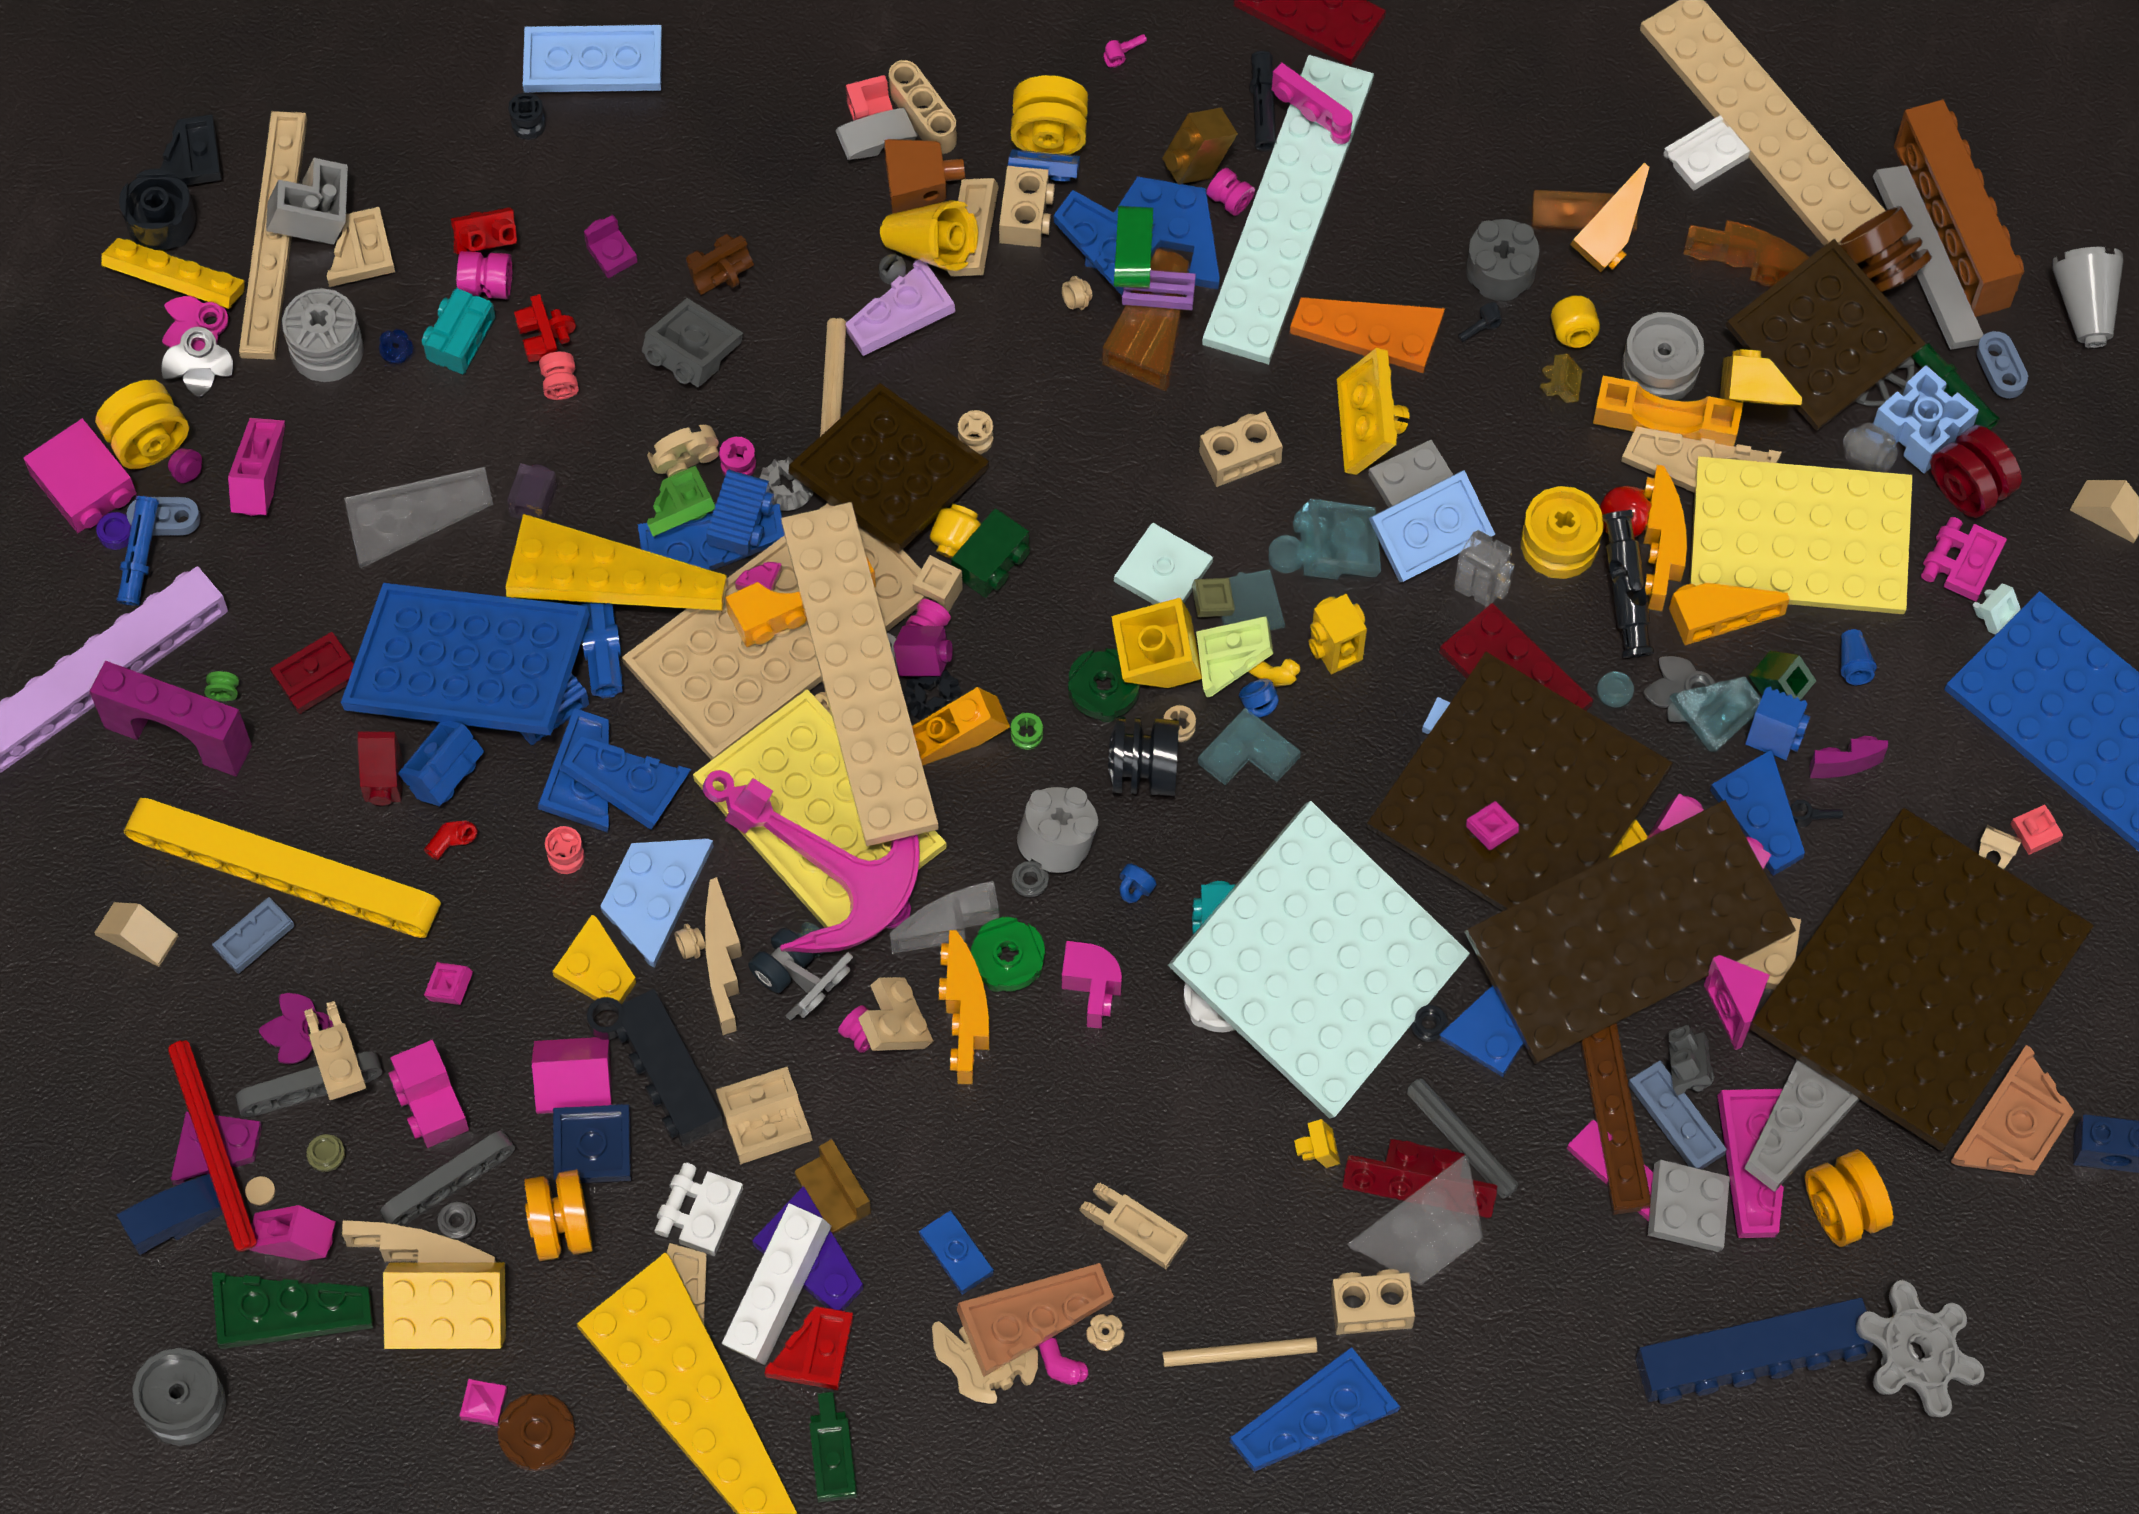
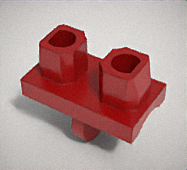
(484, 230)
(535, 318)

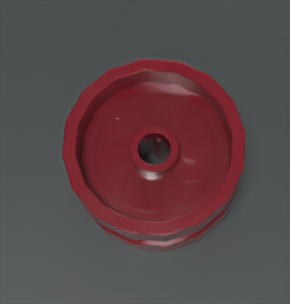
(1976, 471)

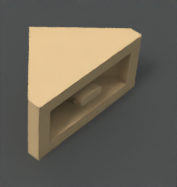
(2111, 506)
(137, 932)

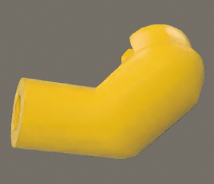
(1278, 675)

